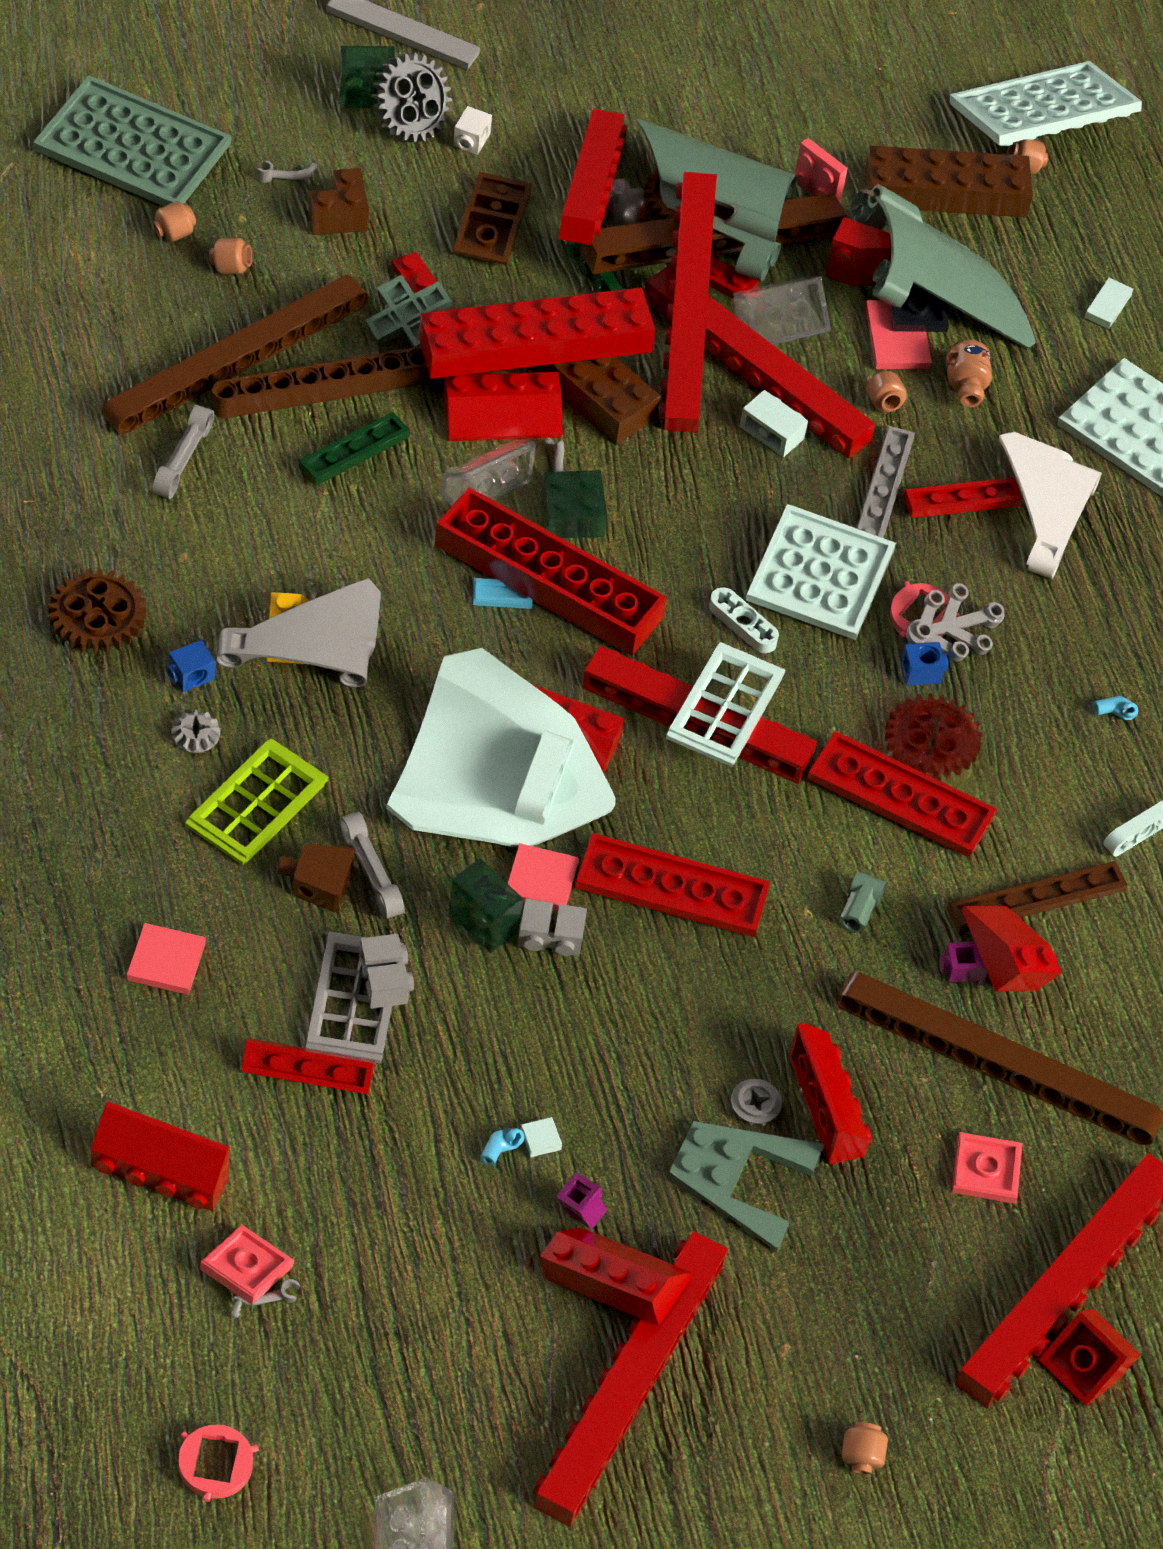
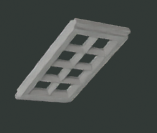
(375, 1052)

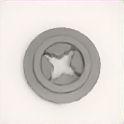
(183, 735)
(762, 1092)

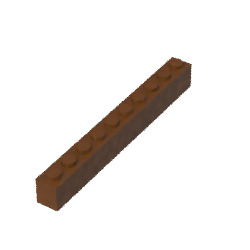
(652, 240)

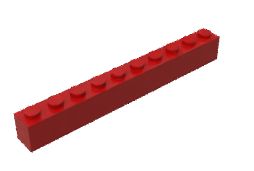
(690, 302)
(773, 371)
(1064, 1285)
(625, 1388)

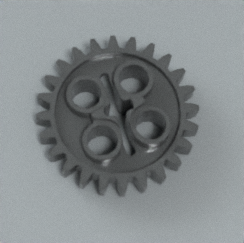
(411, 97)

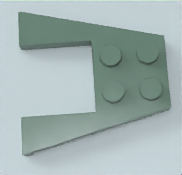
(714, 1161)

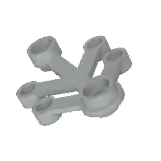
(954, 625)

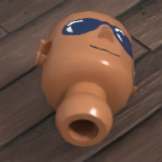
(969, 371)

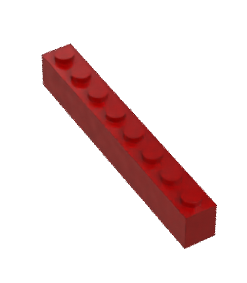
(593, 177)
(662, 696)

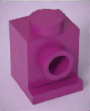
(963, 963)
(582, 1200)

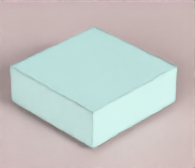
(541, 1137)

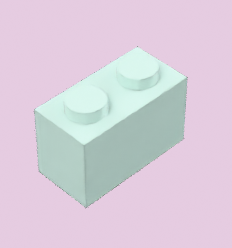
(773, 423)

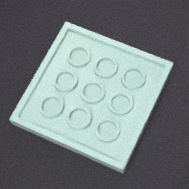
(821, 571)

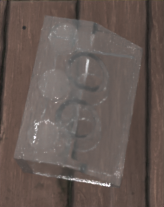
(785, 309)
(491, 473)
(414, 1517)

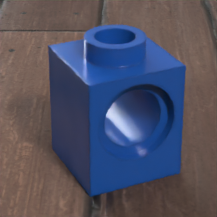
(923, 663)
(191, 666)

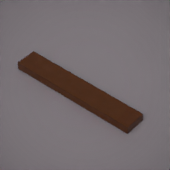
(1046, 893)

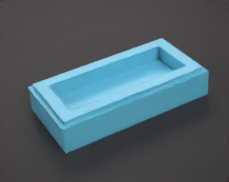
(494, 593)

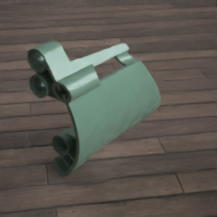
(742, 185)
(938, 266)

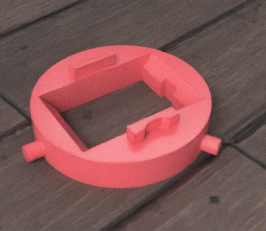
(905, 598)
(211, 1488)

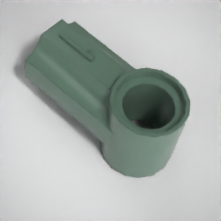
(863, 897)

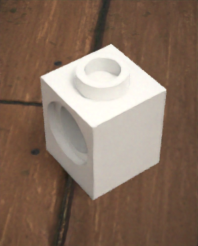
(472, 130)

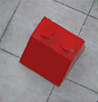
(1089, 1356)

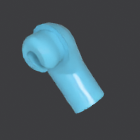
(1116, 705)
(500, 1142)

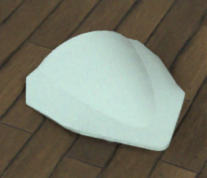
(497, 760)

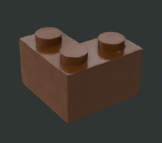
(343, 207)

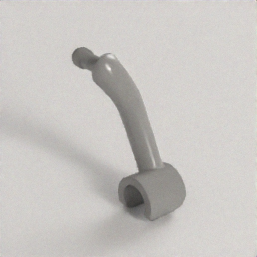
(268, 173)
(559, 454)
(268, 1297)

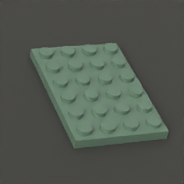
(132, 142)

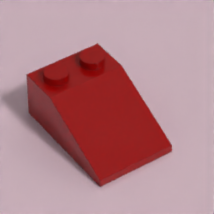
(857, 253)
(1011, 949)

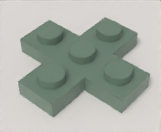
(405, 310)

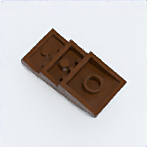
(492, 218)

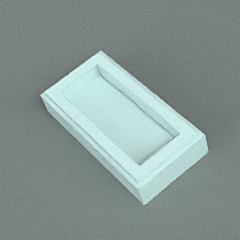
(1109, 303)

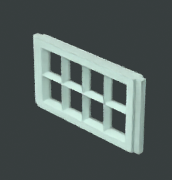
(748, 664)

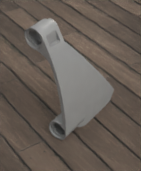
(326, 632)

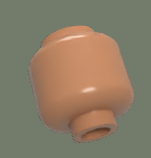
(1034, 149)
(174, 221)
(230, 256)
(886, 391)
(864, 1447)

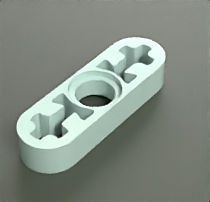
(741, 608)
(1135, 830)

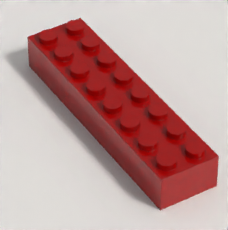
(536, 332)
(550, 571)

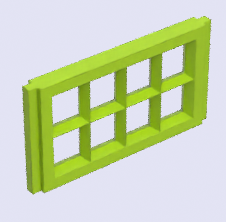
(226, 843)

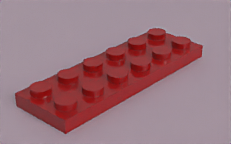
(902, 794)
(673, 884)

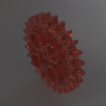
(955, 741)

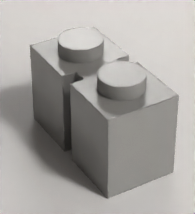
(536, 922)
(384, 967)

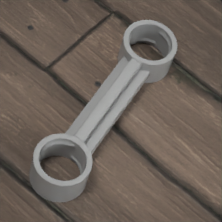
(168, 476)
(386, 894)

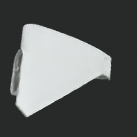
(1053, 493)

